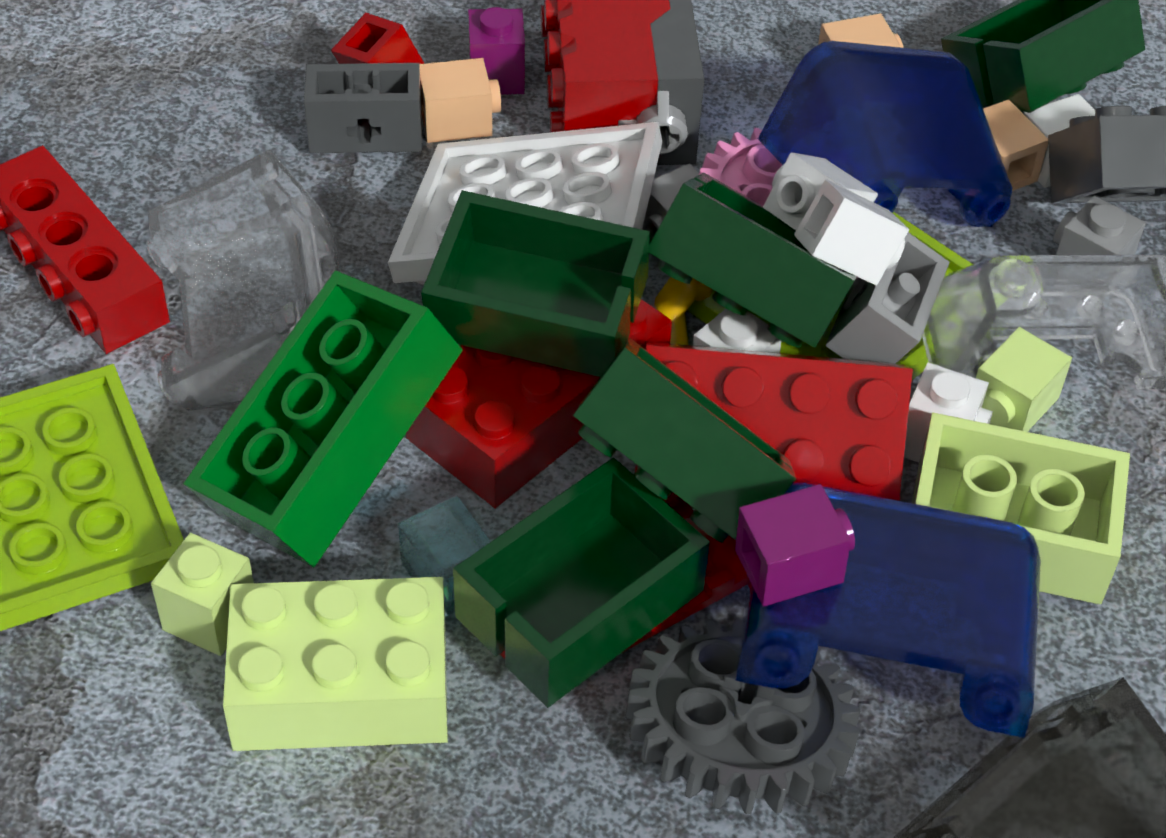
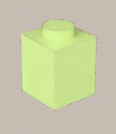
(1023, 380)
(195, 591)

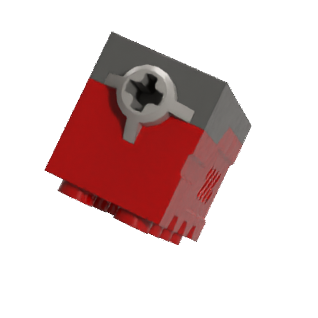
(625, 68)

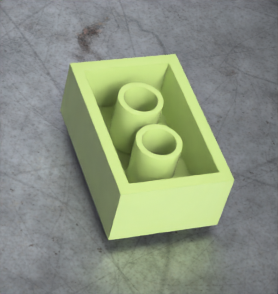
(1052, 486)
(336, 664)

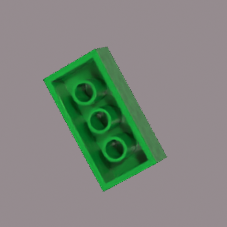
(324, 416)

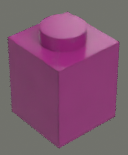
(500, 40)
(793, 544)

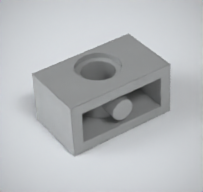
(890, 318)

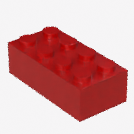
(828, 416)
(509, 417)

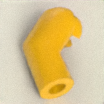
(675, 300)

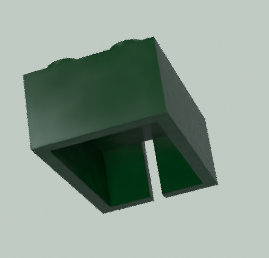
(1046, 48)
(749, 261)
(537, 283)
(681, 441)
(580, 580)

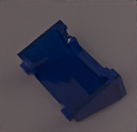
(893, 125)
(916, 592)

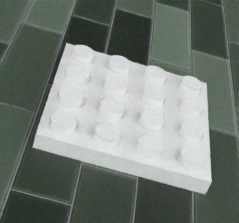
(575, 172)

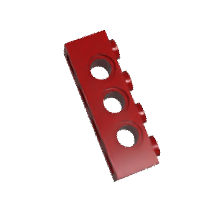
(78, 253)

